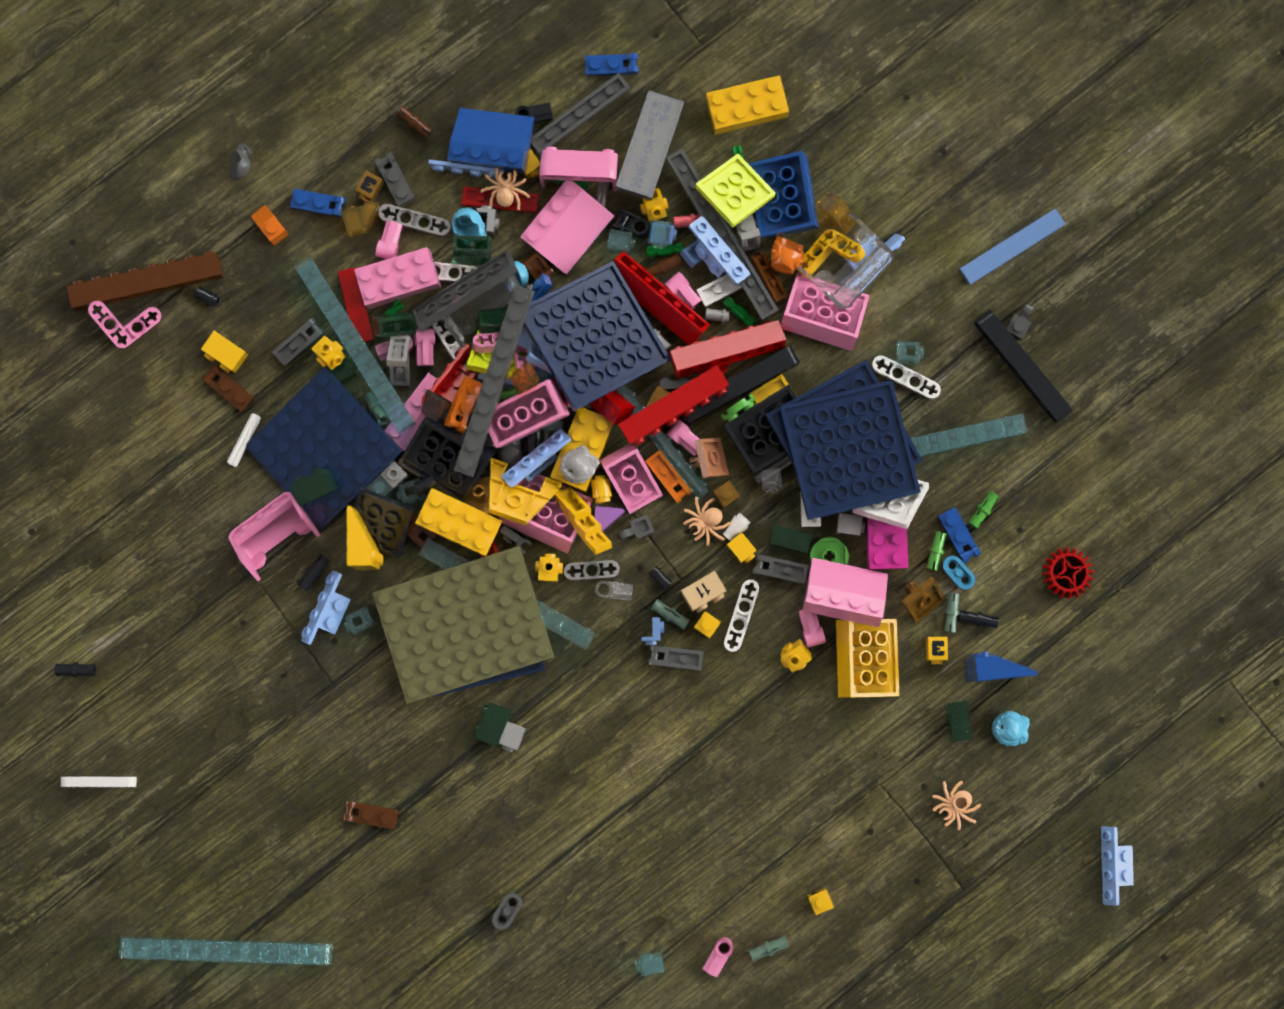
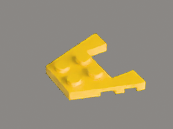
(518, 502)

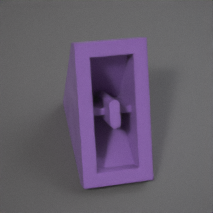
(607, 516)

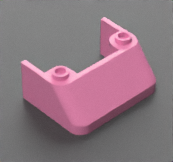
(578, 165)
(268, 529)

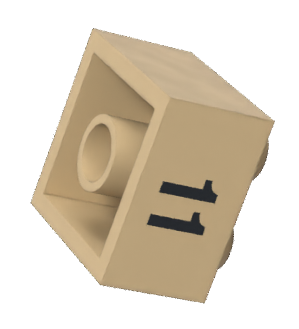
(704, 591)

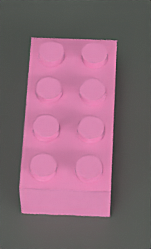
(397, 278)
(527, 413)

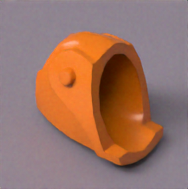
(786, 255)

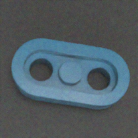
(958, 572)

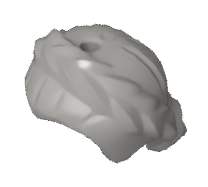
(581, 463)

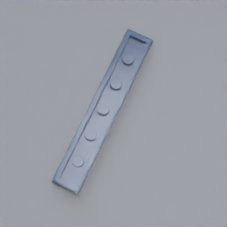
(1012, 246)

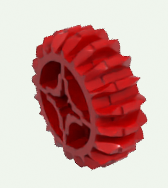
(1063, 565)

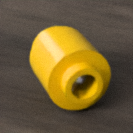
(601, 489)

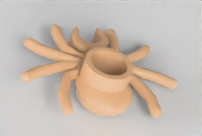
(505, 189)
(706, 521)
(955, 805)

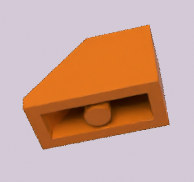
(269, 225)

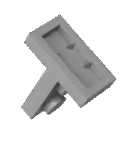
(748, 234)
(399, 360)

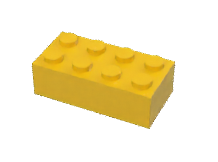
(747, 105)
(587, 430)
(458, 522)

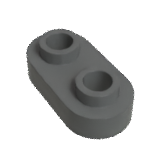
(507, 910)

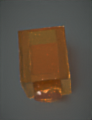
(524, 378)

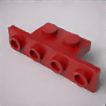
(450, 381)

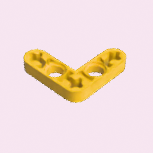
(831, 245)

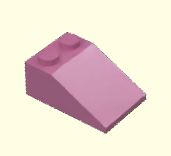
(631, 477)

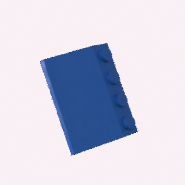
(491, 140)
(794, 202)
(986, 667)

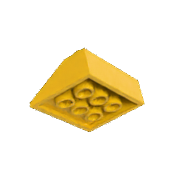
(361, 546)
(867, 659)

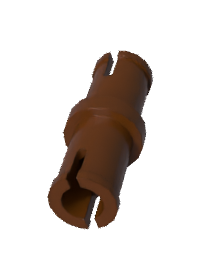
(414, 122)
(664, 265)

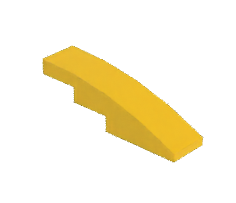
(582, 521)

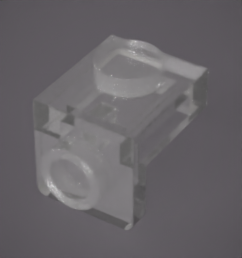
(771, 480)

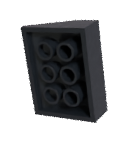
(754, 434)
(435, 452)

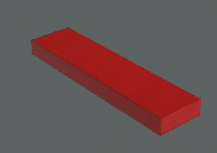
(474, 198)
(354, 303)

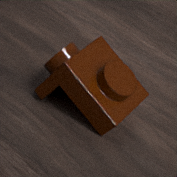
(537, 265)

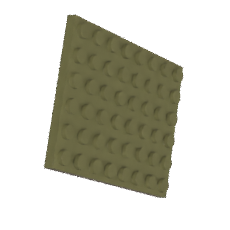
(463, 624)

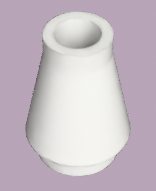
(738, 525)

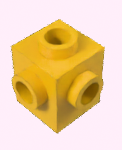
(656, 207)
(328, 353)
(551, 575)
(795, 655)

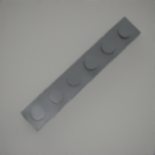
(580, 113)

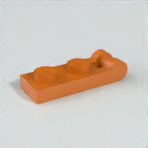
(463, 404)
(668, 476)

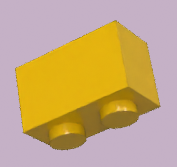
(224, 351)

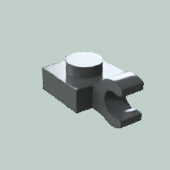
(1019, 324)
(639, 527)
(510, 536)

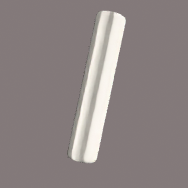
(244, 438)

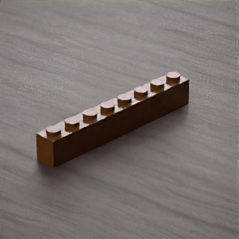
(146, 281)

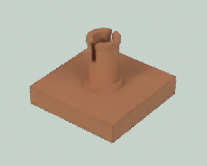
(710, 458)

